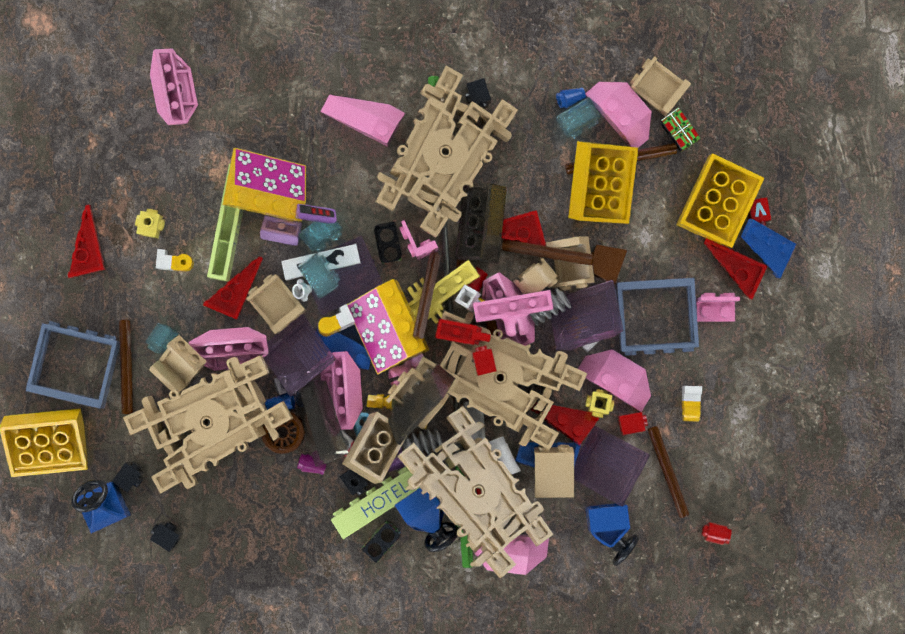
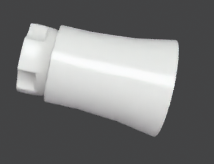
(506, 457)

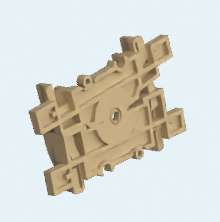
(424, 154)
(504, 397)
(227, 428)
(483, 514)

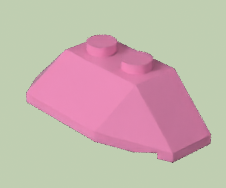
(172, 87)
(622, 111)
(501, 287)
(223, 344)
(618, 377)
(345, 388)
(523, 553)

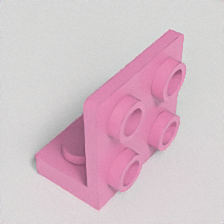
(426, 247)
(716, 308)

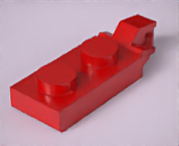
(460, 332)

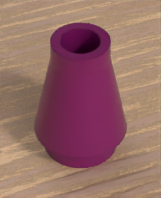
(307, 464)

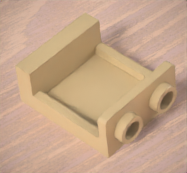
(659, 86)
(571, 273)
(275, 303)
(178, 365)
(406, 382)
(554, 472)

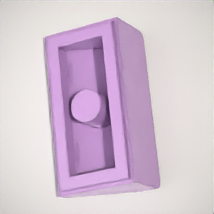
(280, 230)

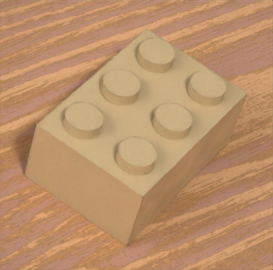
(373, 449)

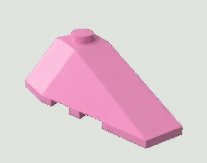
(370, 118)

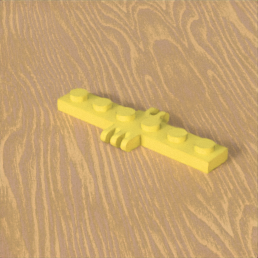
(444, 289)

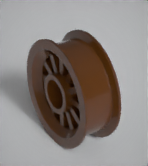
(267, 440)

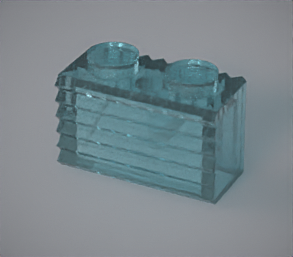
(578, 118)
(319, 234)
(319, 275)
(161, 337)

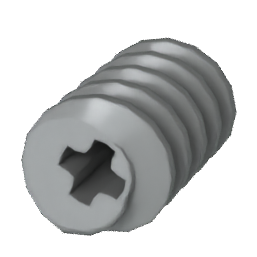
(558, 301)
(425, 442)

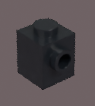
(478, 93)
(129, 476)
(354, 482)
(165, 535)

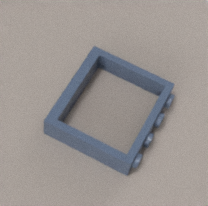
(689, 283)
(39, 356)

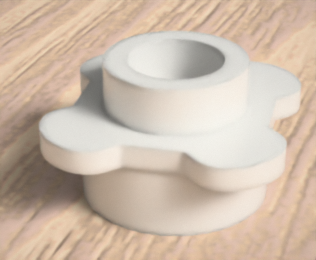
(297, 290)

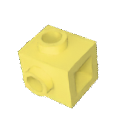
(152, 230)
(605, 398)

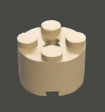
(536, 278)

